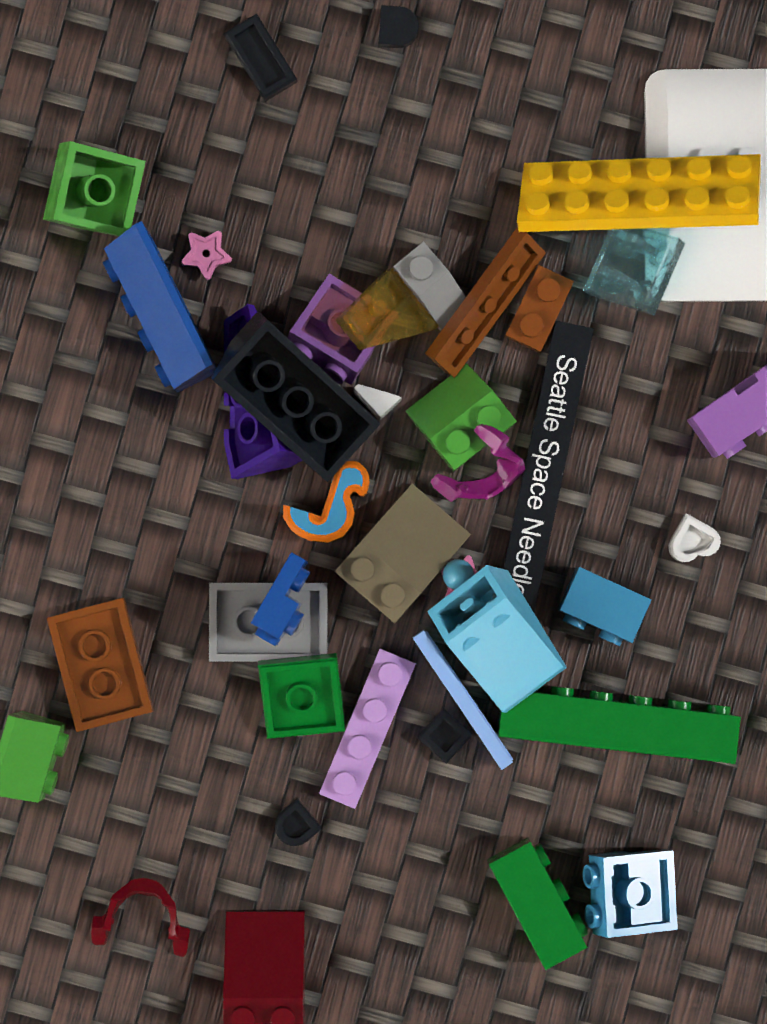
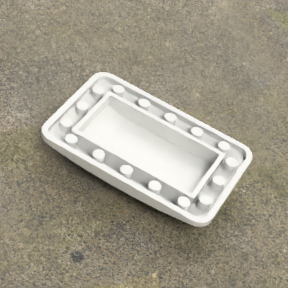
(712, 116)

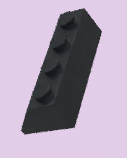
(293, 397)

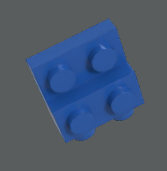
(278, 610)

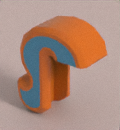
(338, 509)

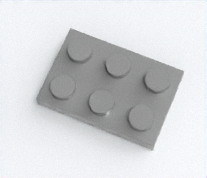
(234, 637)

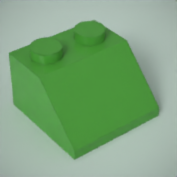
(93, 189)
(452, 413)
(29, 755)

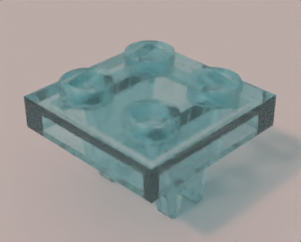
(634, 268)

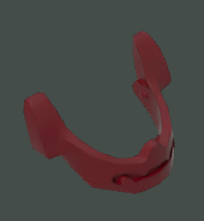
(103, 924)

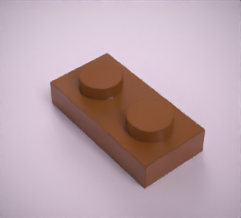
(539, 309)

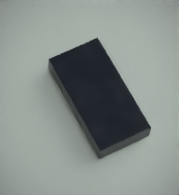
(260, 57)

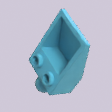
(503, 638)

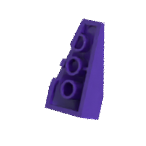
(248, 443)

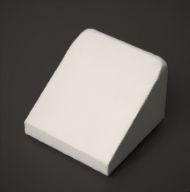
(376, 401)

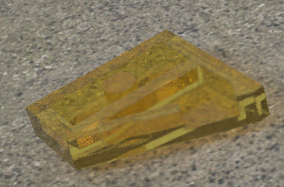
(385, 313)

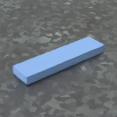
(463, 699)

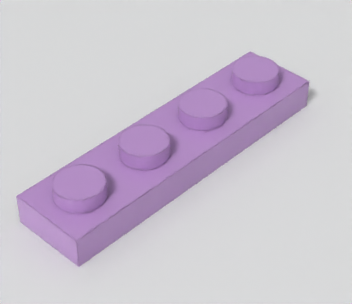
(367, 728)

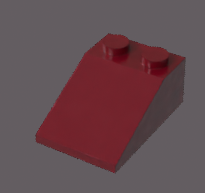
(264, 967)

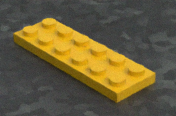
(640, 193)

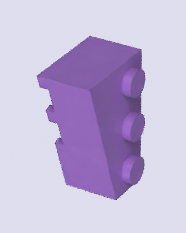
(733, 416)

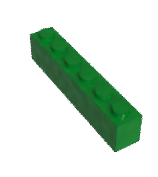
(624, 725)

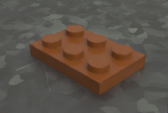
(100, 664)

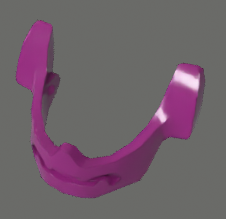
(509, 468)

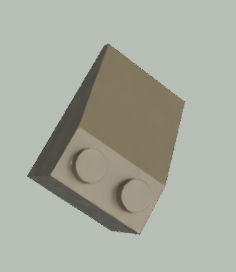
(403, 553)

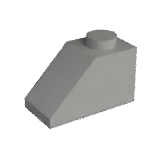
(430, 283)

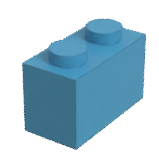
(603, 605)

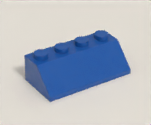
(159, 307)

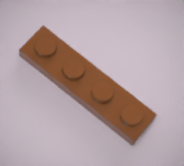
(485, 302)

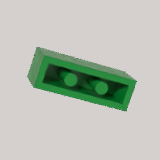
(539, 902)

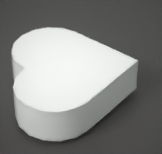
(693, 539)

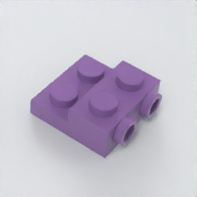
(322, 337)

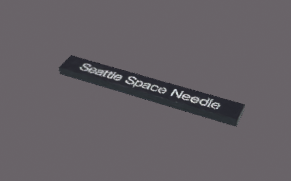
(547, 457)

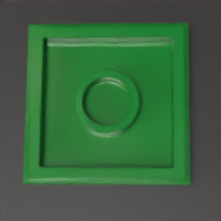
(301, 695)

